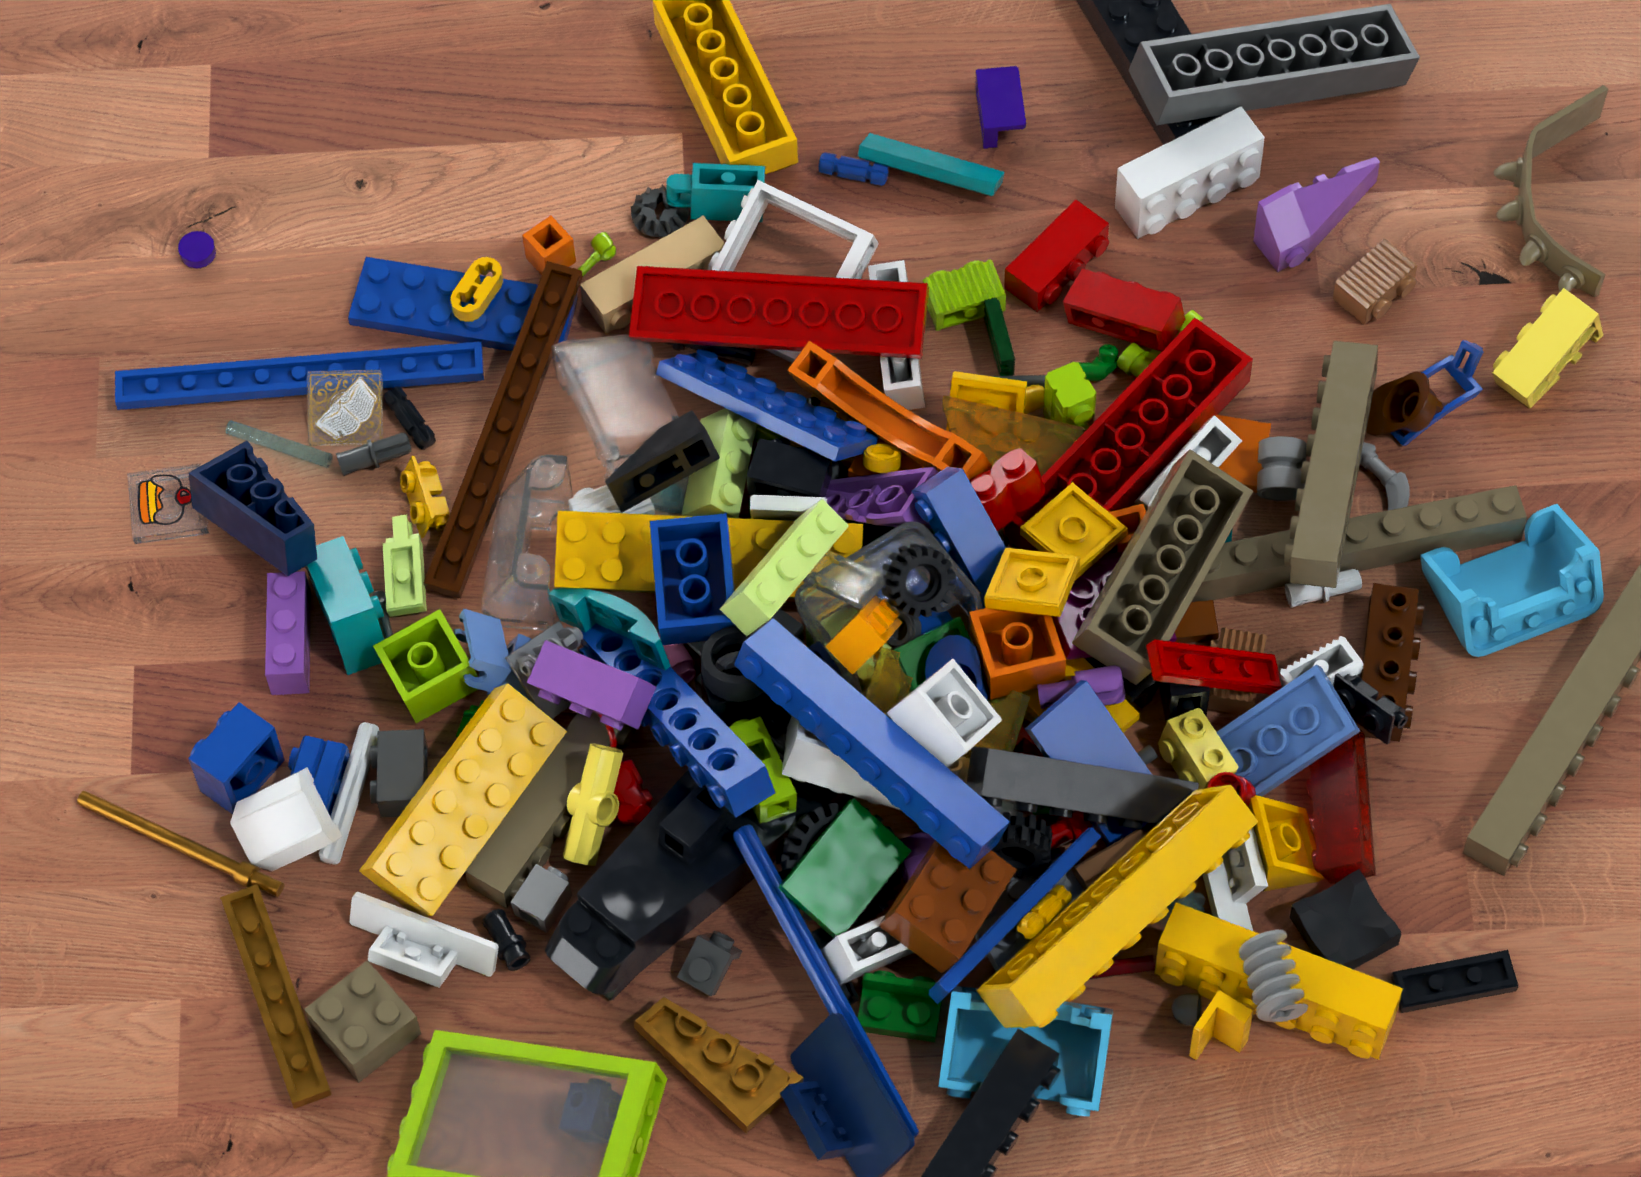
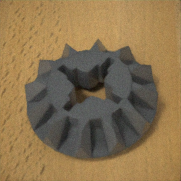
(644, 214)

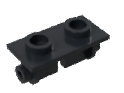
(1374, 716)

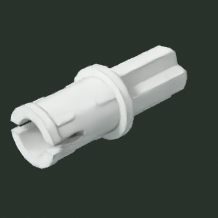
(1300, 594)

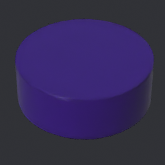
(197, 249)

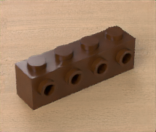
(1392, 646)

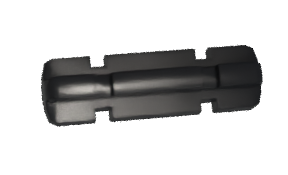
(410, 418)

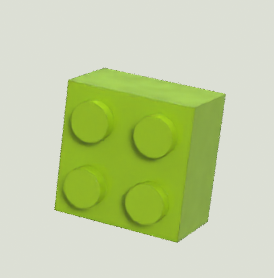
(426, 665)

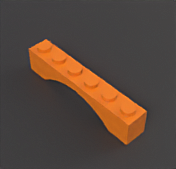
(894, 424)

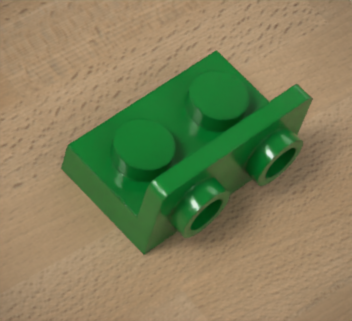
(898, 1006)

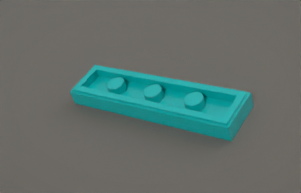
(931, 164)

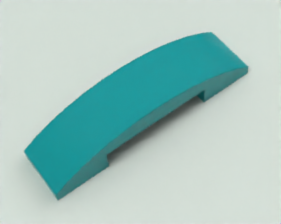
(586, 607)

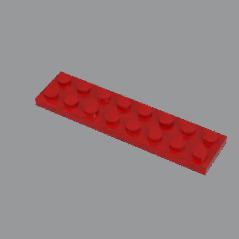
(779, 311)

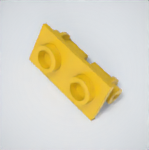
(419, 483)

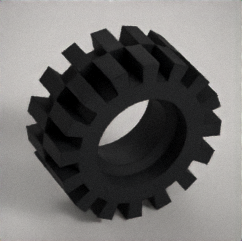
(937, 588)
(1025, 843)

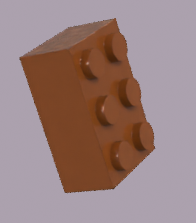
(946, 905)

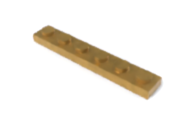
(276, 996)

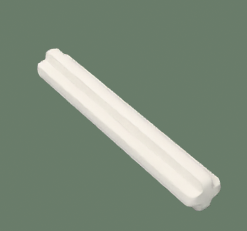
(350, 790)

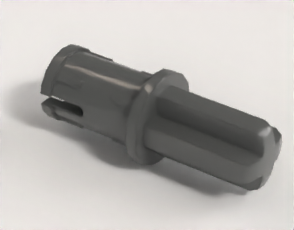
(373, 453)

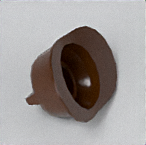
(1403, 405)

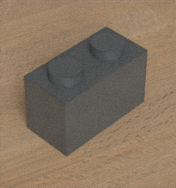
(400, 767)

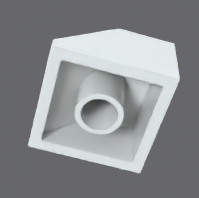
(946, 714)

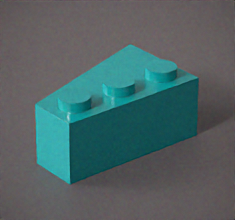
(347, 603)

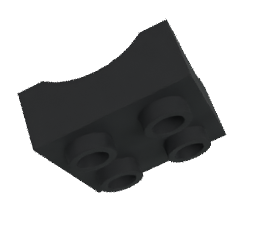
(1345, 923)

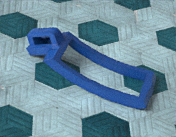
(1461, 375)

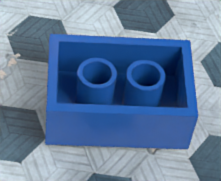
(691, 576)

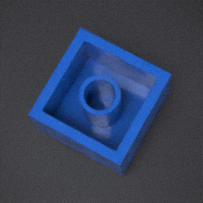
(236, 757)

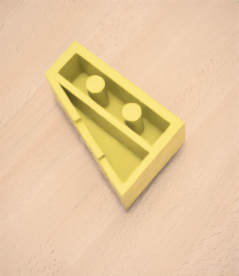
(1546, 347)

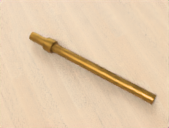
(243, 873)

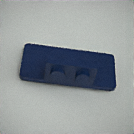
(844, 1103)

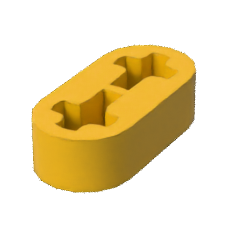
(483, 292)

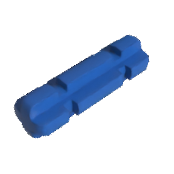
(853, 168)

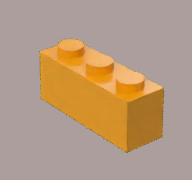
(864, 634)

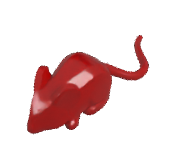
(632, 798)

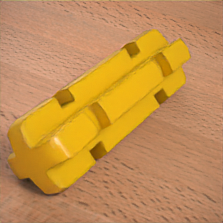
(1044, 912)

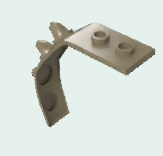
(1539, 244)

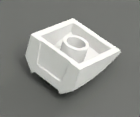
(283, 822)

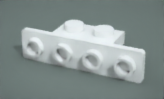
(1236, 883)
(419, 944)

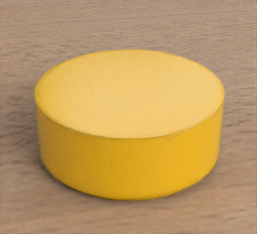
(882, 458)

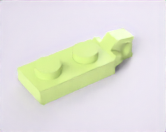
(404, 570)

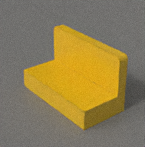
(1224, 1020)

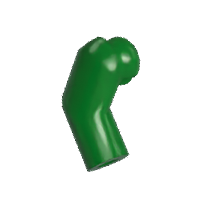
(1102, 364)

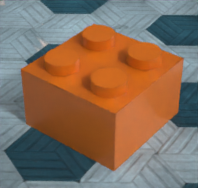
(1016, 650)

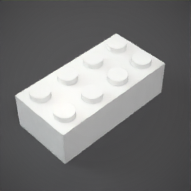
(1189, 172)

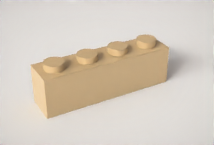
(611, 292)

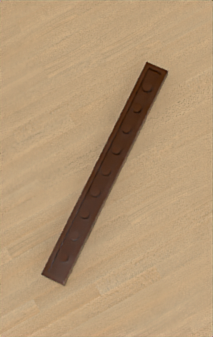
(503, 430)

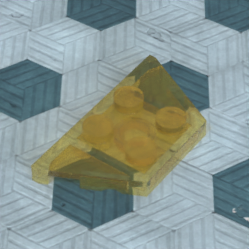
(1001, 431)

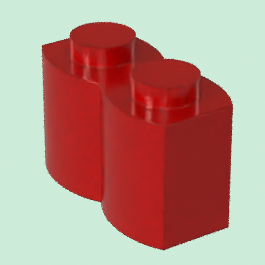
(1009, 487)

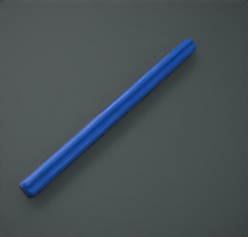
(811, 955)

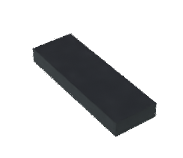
(1455, 981)

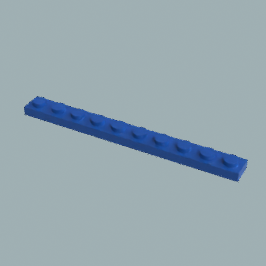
(289, 375)

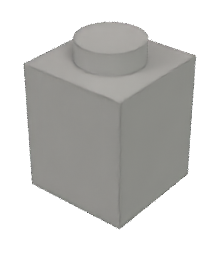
(542, 897)

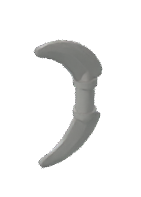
(1394, 483)

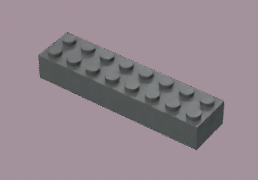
(1273, 64)

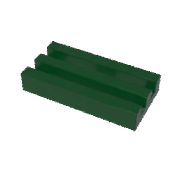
(999, 337)

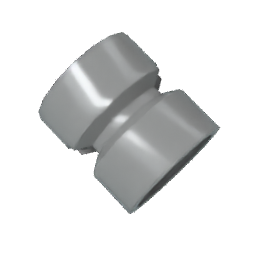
(1281, 465)

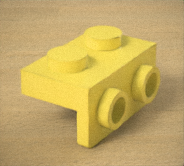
(1195, 748)

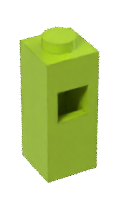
(758, 740)

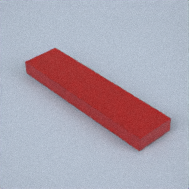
(1213, 667)

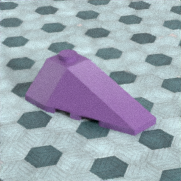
(880, 497)

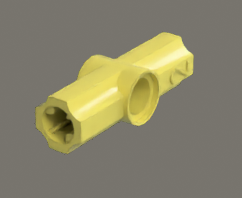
(592, 804)

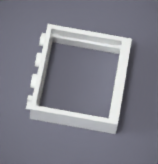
(754, 205)

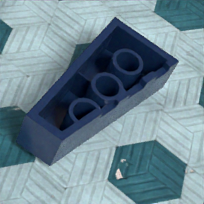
(253, 508)

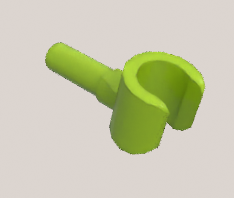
(603, 249)

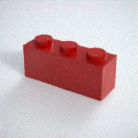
(1057, 256)
(1124, 310)

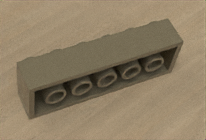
(1162, 565)

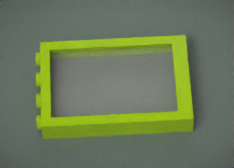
(526, 1111)

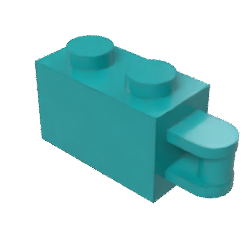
(713, 189)

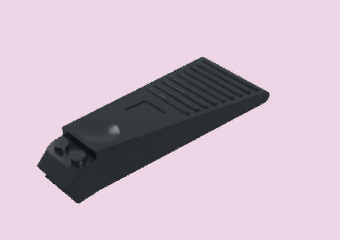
(652, 899)

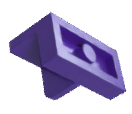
(999, 102)

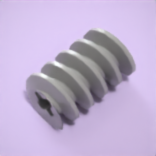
(1269, 978)

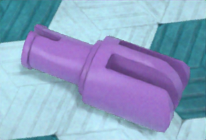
(1105, 682)

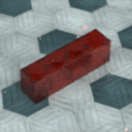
(1342, 812)

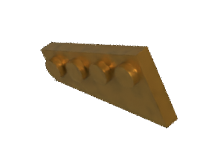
(728, 1074)

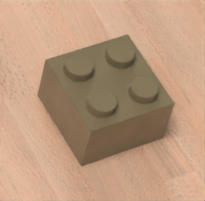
(363, 1021)

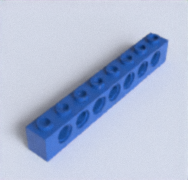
(688, 727)

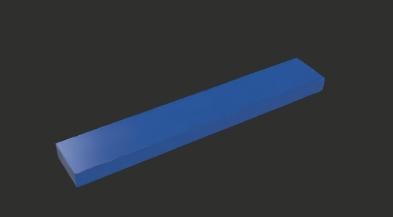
(1013, 915)

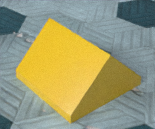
(1284, 843)

